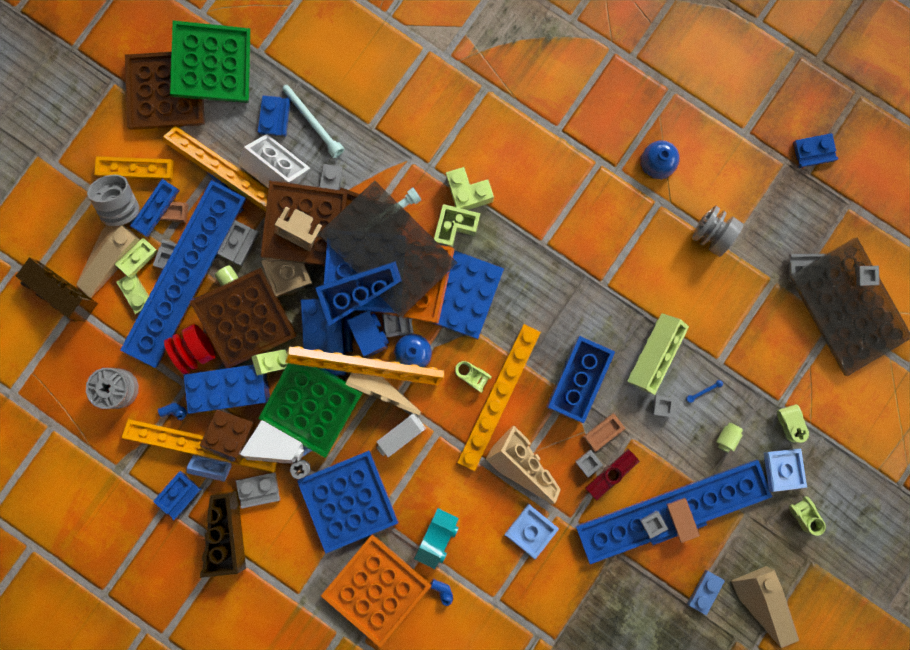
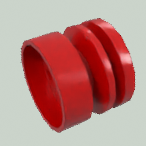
(186, 351)

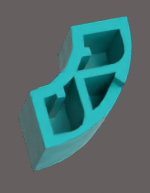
(436, 539)

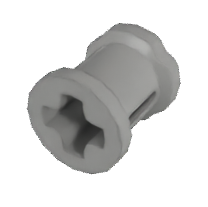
(294, 471)

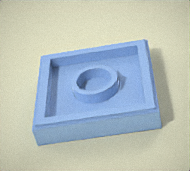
(785, 470)
(531, 531)

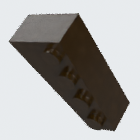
(56, 290)
(224, 537)

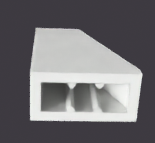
(400, 435)
(272, 446)

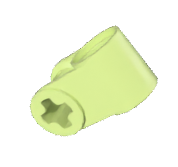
(473, 376)
(792, 421)
(806, 513)

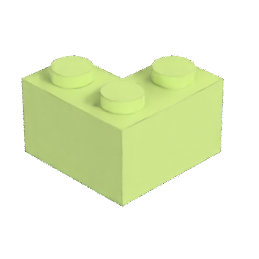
(466, 195)
(453, 221)

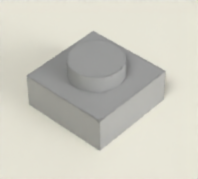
(867, 275)
(663, 406)
(589, 463)
(653, 524)

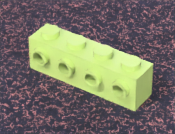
(658, 353)

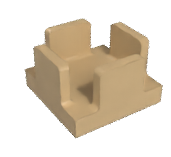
(297, 228)
(286, 276)

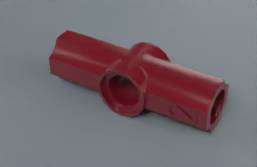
(621, 465)

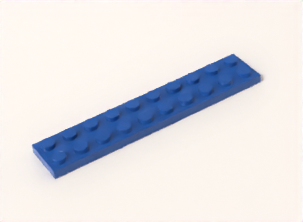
(183, 274)
(706, 499)

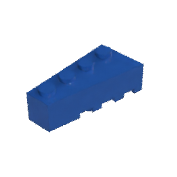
(352, 292)

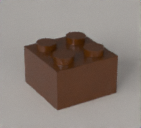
(227, 436)

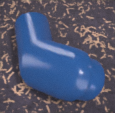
(174, 409)
(444, 591)

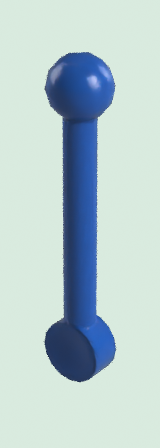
(690, 398)

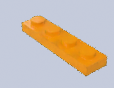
(134, 167)

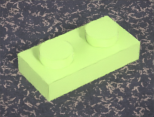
(136, 258)
(134, 292)
(269, 362)

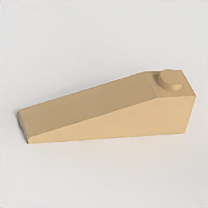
(109, 248)
(381, 389)
(517, 462)
(766, 601)

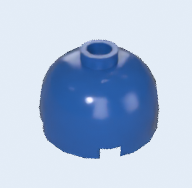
(660, 159)
(413, 350)

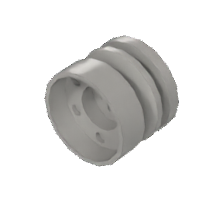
(113, 200)
(716, 230)
(122, 390)

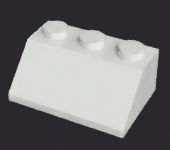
(271, 161)

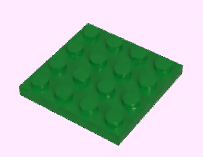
(210, 62)
(310, 406)

